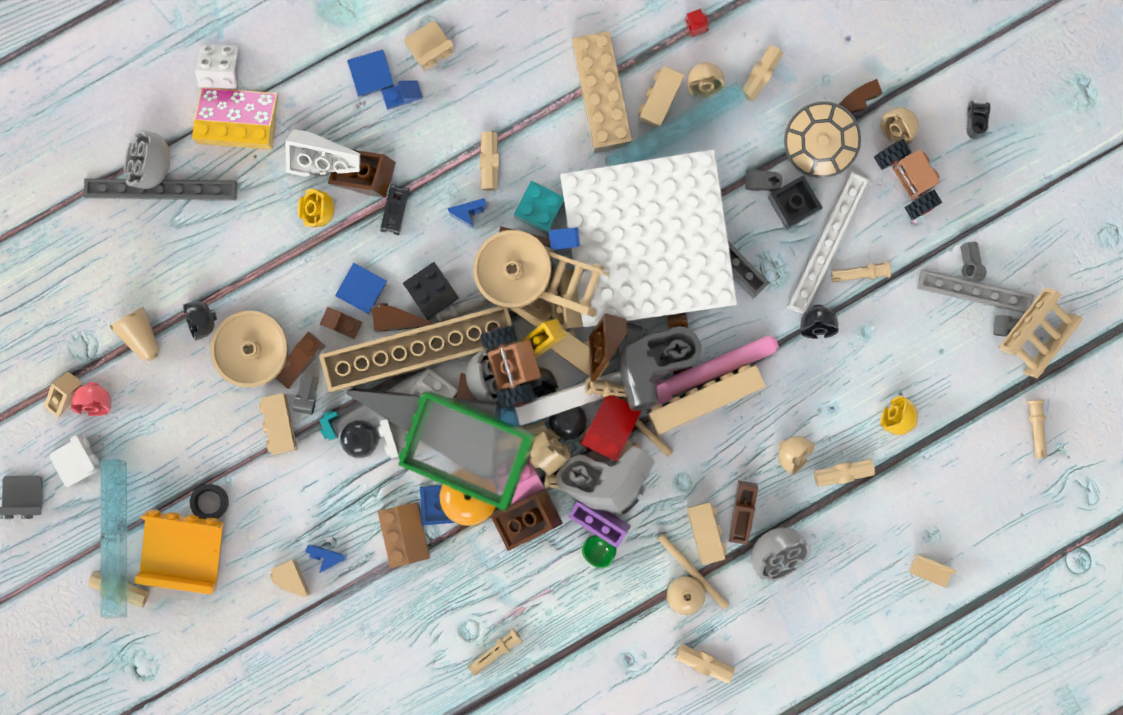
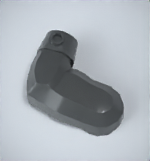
(653, 358)

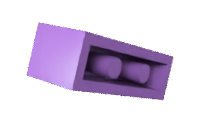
(600, 523)

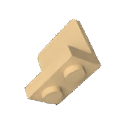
(429, 45)

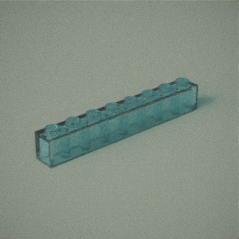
(679, 126)
(113, 539)

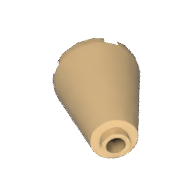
(137, 334)

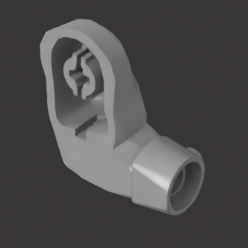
(602, 485)

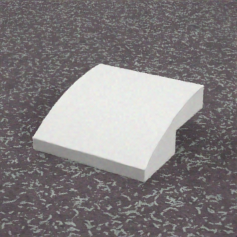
(432, 382)

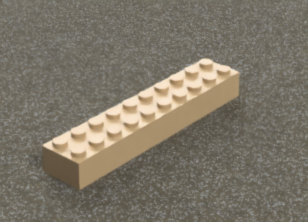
(410, 350)

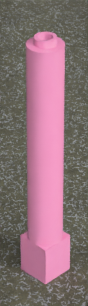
(715, 368)

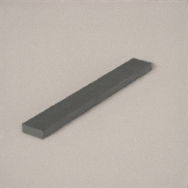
(165, 190)

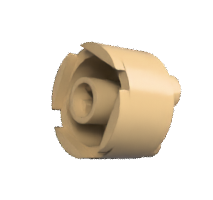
(548, 452)

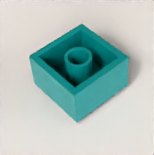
(539, 207)

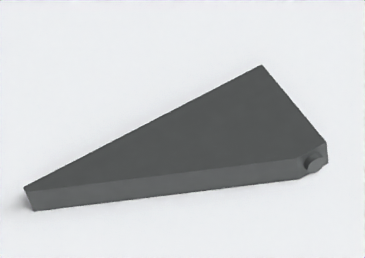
(401, 406)

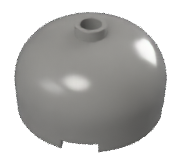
(155, 164)
(481, 378)
(775, 547)

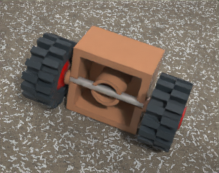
(914, 175)
(511, 365)

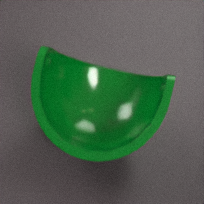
(598, 552)

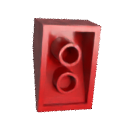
(611, 427)

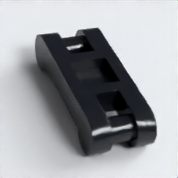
(395, 209)

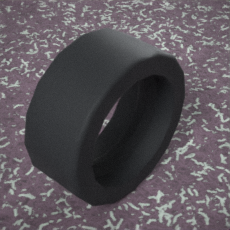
(224, 501)

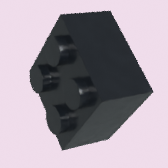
(795, 202)
(430, 290)

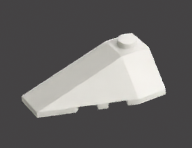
(314, 154)

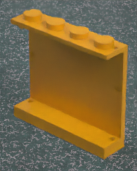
(180, 552)

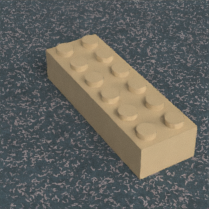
(601, 91)
(706, 400)

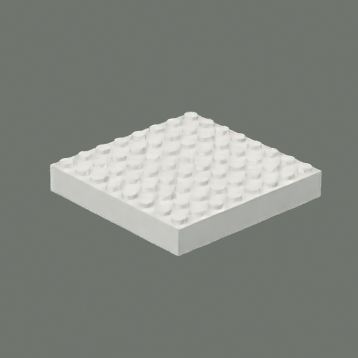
(655, 233)

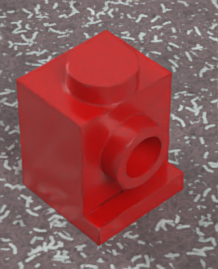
(696, 22)

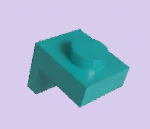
(327, 428)

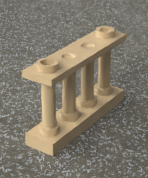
(568, 300)
(1028, 323)

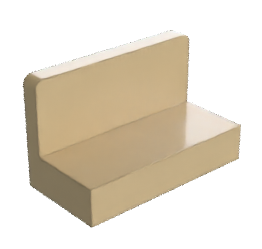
(931, 570)

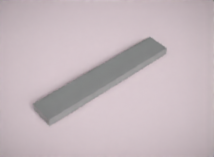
(974, 291)

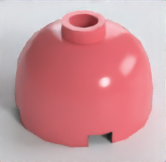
(91, 399)

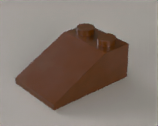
(372, 178)
(604, 342)
(527, 520)

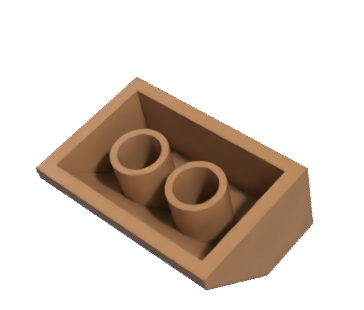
(403, 534)

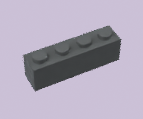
(746, 274)

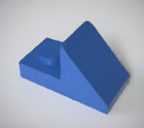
(402, 94)
(462, 211)
(564, 238)
(330, 557)

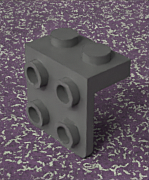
(21, 496)

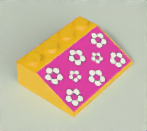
(235, 118)

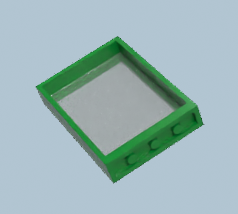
(466, 450)

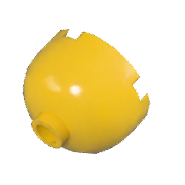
(316, 208)
(900, 417)

